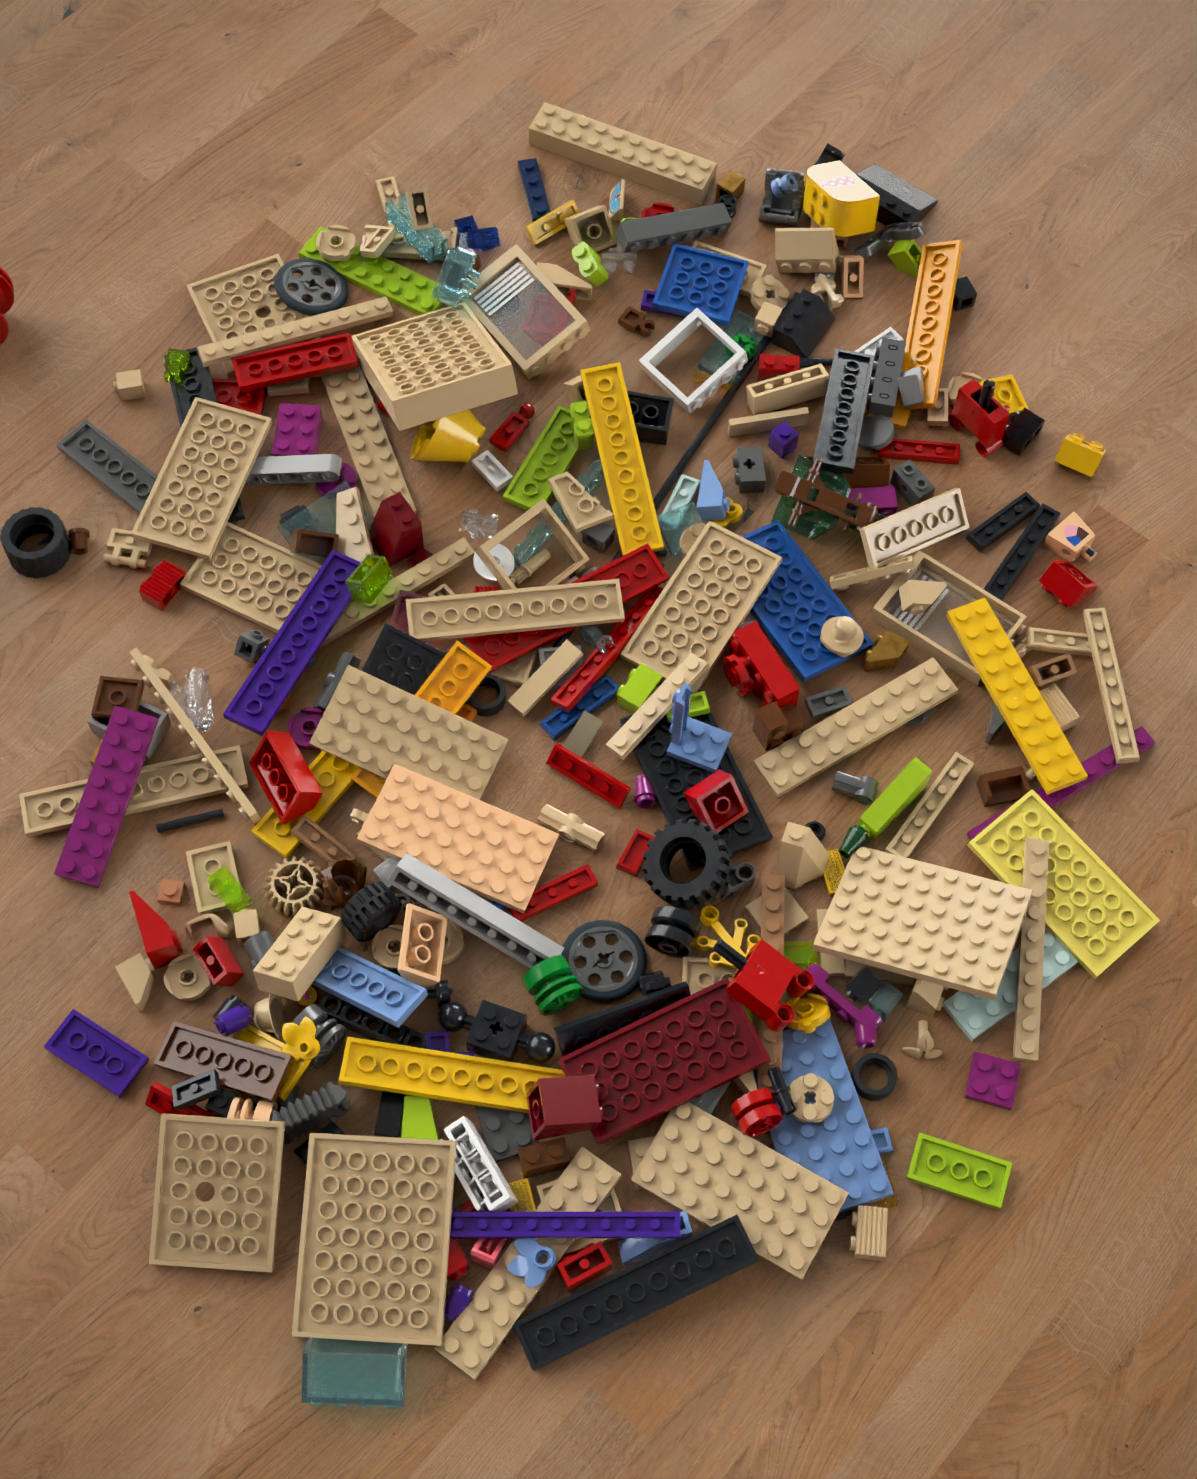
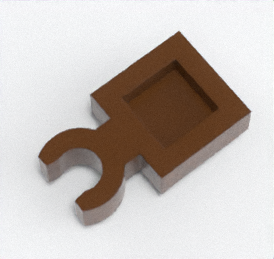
(634, 320)

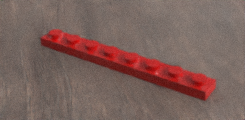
(598, 661)

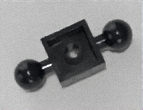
(491, 1018)

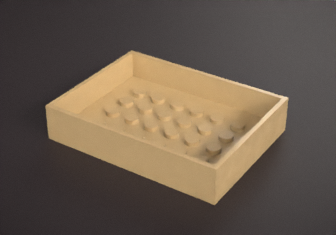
(434, 365)

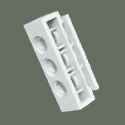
(482, 1167)

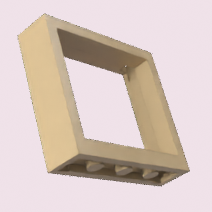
(558, 529)

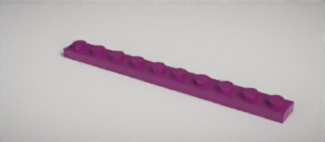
(1095, 767)

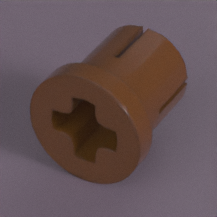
(79, 540)

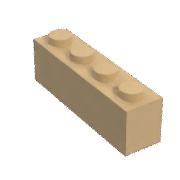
(787, 389)

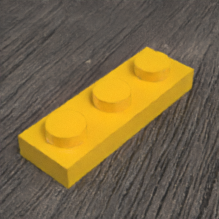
(551, 222)

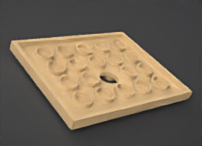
(231, 302)
(241, 1219)

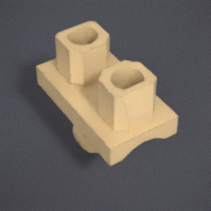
(825, 289)

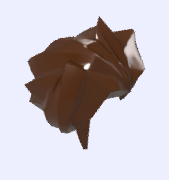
(342, 881)

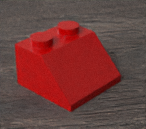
(1067, 583)
(717, 800)

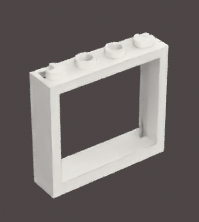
(673, 340)

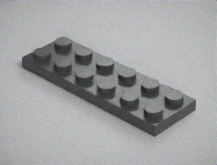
(109, 464)

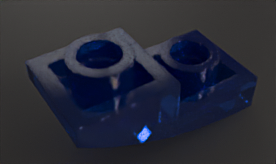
(480, 239)

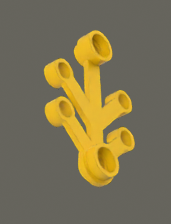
(709, 917)

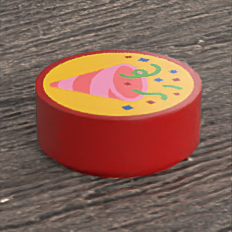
(310, 997)

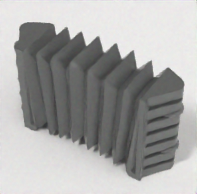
(784, 209)
(312, 1111)

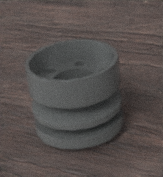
(328, 1033)

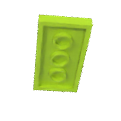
(959, 1171)

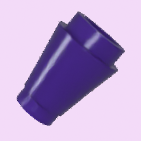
(458, 1300)

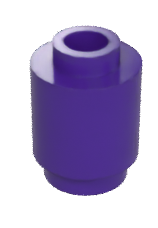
(233, 1020)

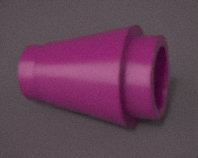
(644, 794)

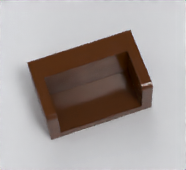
(313, 542)
(1003, 786)

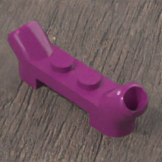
(865, 1021)

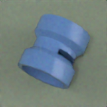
(782, 186)

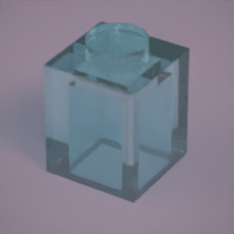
(885, 1000)

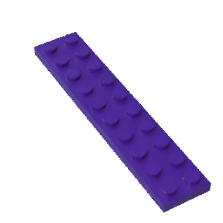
(293, 646)

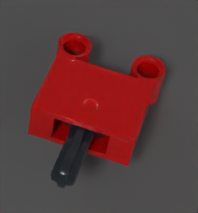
(981, 415)
(762, 981)

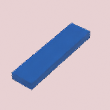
(595, 697)

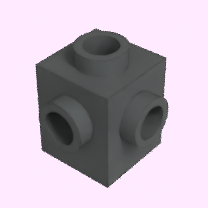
(251, 645)

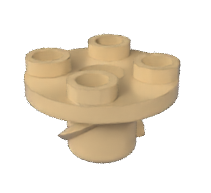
(842, 636)

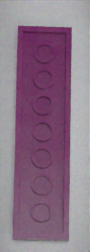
(106, 796)

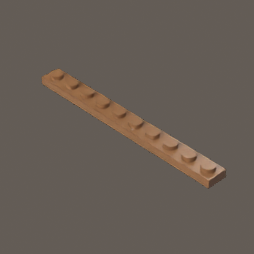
(773, 933)

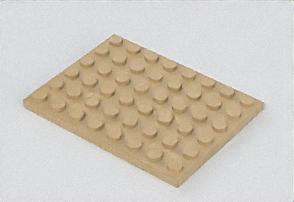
(924, 921)
(375, 1239)

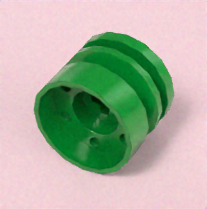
(552, 985)

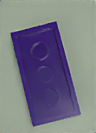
(96, 1053)

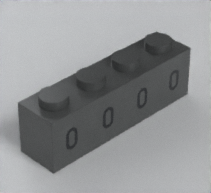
(885, 382)

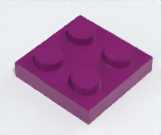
(992, 1080)

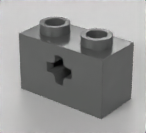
(750, 469)
(911, 483)

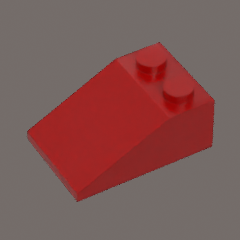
(159, 941)

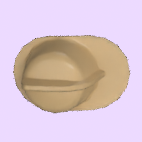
(270, 1015)

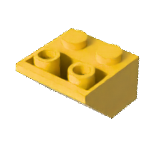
(1080, 454)

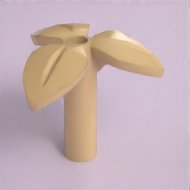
(924, 1044)

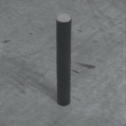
(187, 821)

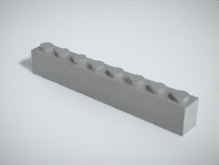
(472, 912)

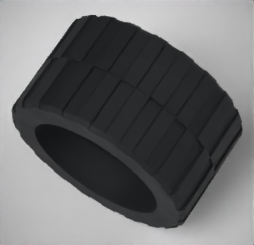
(32, 522)

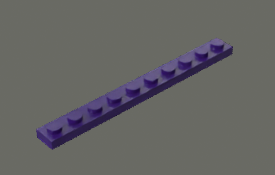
(565, 1225)

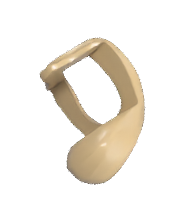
(221, 927)

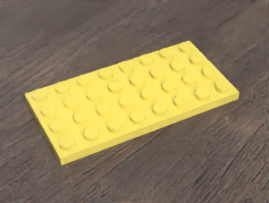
(1085, 899)

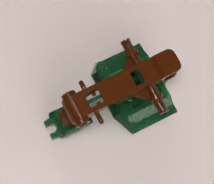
(816, 500)

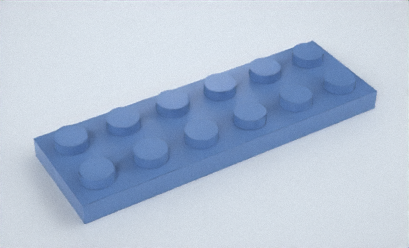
(370, 987)

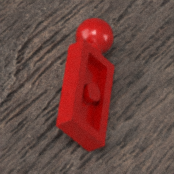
(512, 428)

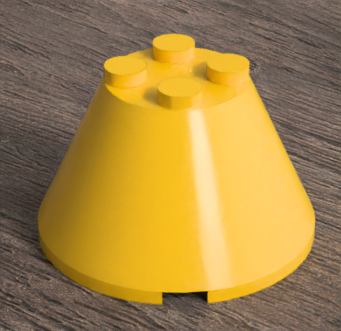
(448, 438)

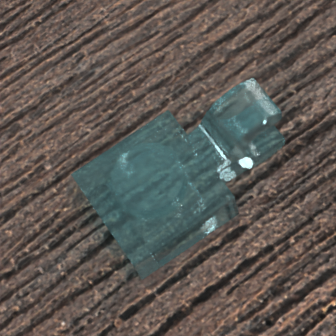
(594, 638)

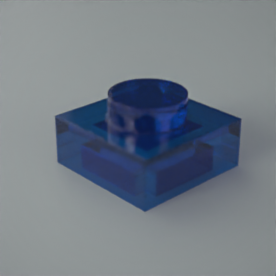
(465, 224)

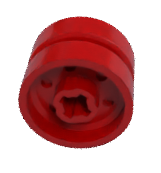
(757, 1112)

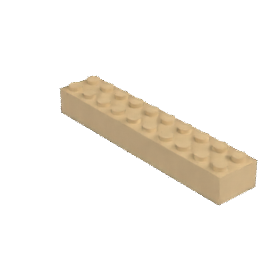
(622, 153)

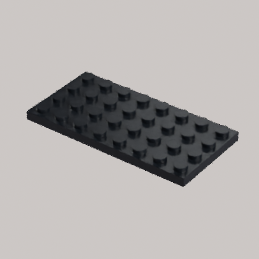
(674, 777)

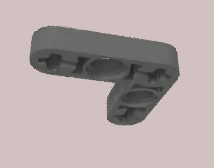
(894, 231)

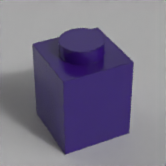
(783, 440)

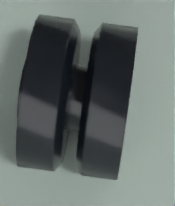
(673, 931)

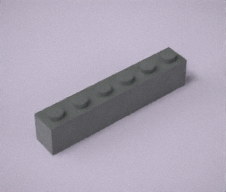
(673, 228)

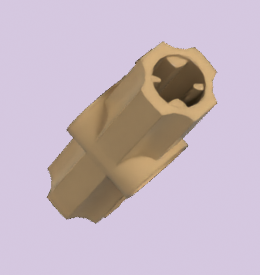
(571, 827)

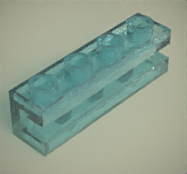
(428, 242)

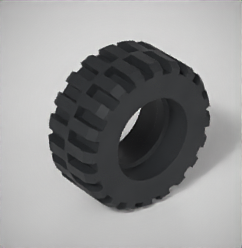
(664, 848)

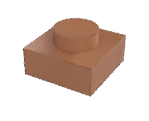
(171, 892)

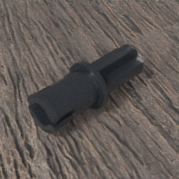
(781, 1091)

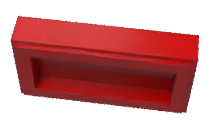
(631, 858)

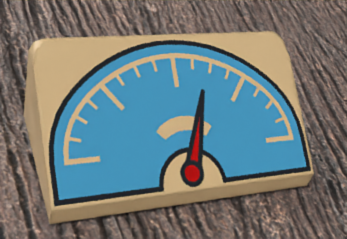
(616, 202)

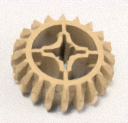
(296, 869)

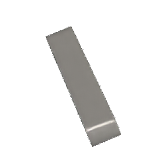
(295, 469)

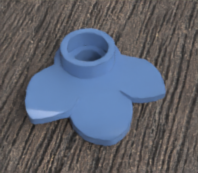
(528, 1263)

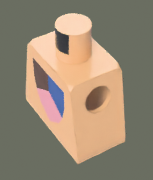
(1071, 539)

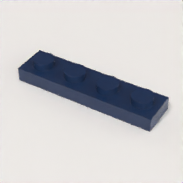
(533, 188)

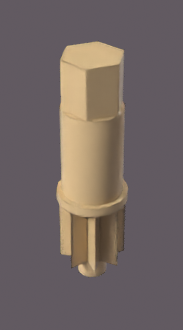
(526, 569)

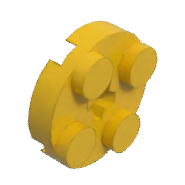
(809, 1013)

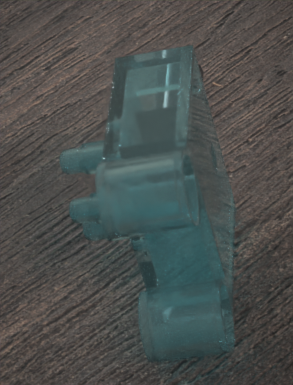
(453, 276)

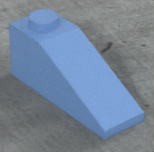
(711, 498)

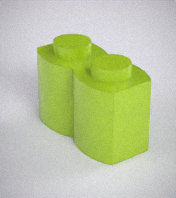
(589, 264)
(581, 425)

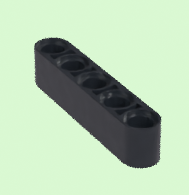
(364, 1019)

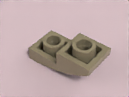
(583, 734)

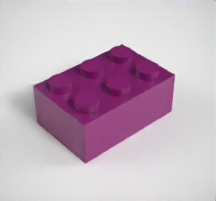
(297, 430)

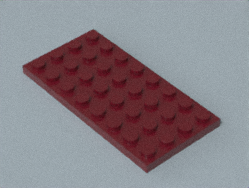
(668, 1058)

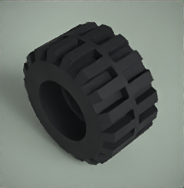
(370, 911)

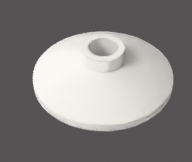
(503, 558)

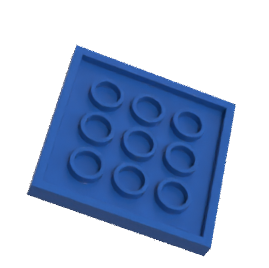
(700, 281)

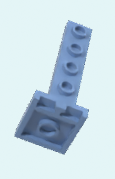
(692, 739)

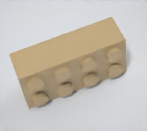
(299, 953)

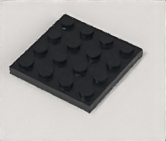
(402, 659)

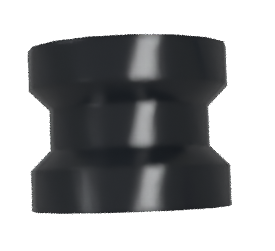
(730, 203)

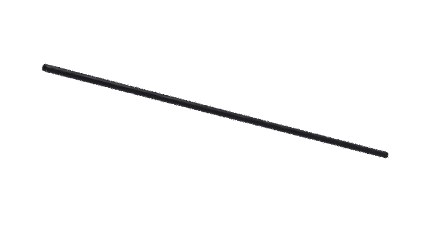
(702, 434)

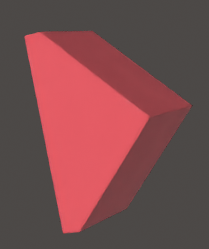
(488, 1251)

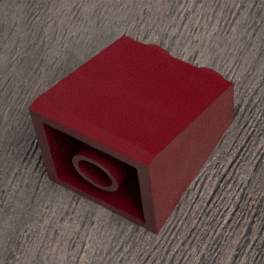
(396, 530)
(563, 1106)

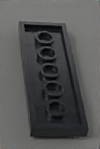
(598, 1025)

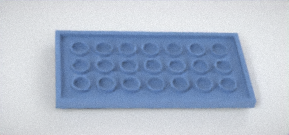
(842, 1144)

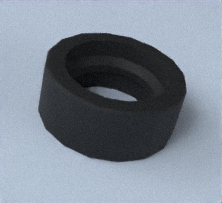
(494, 707)
(885, 1063)

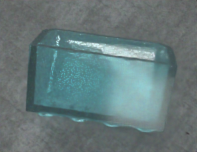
(354, 1373)

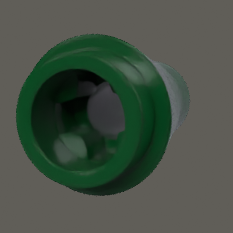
(854, 839)

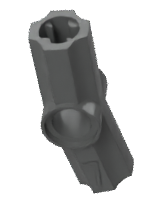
(334, 678)

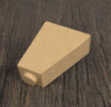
(800, 856)

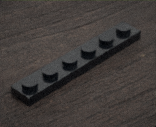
(1022, 551)

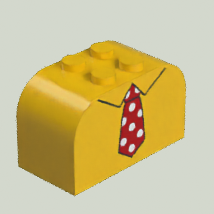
(840, 200)

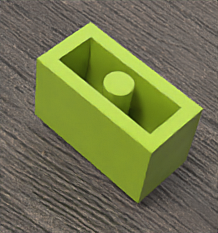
(639, 687)

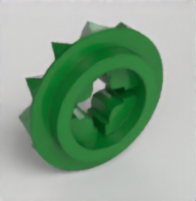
(749, 344)

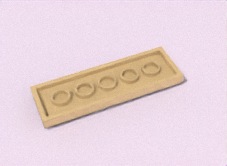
(914, 528)

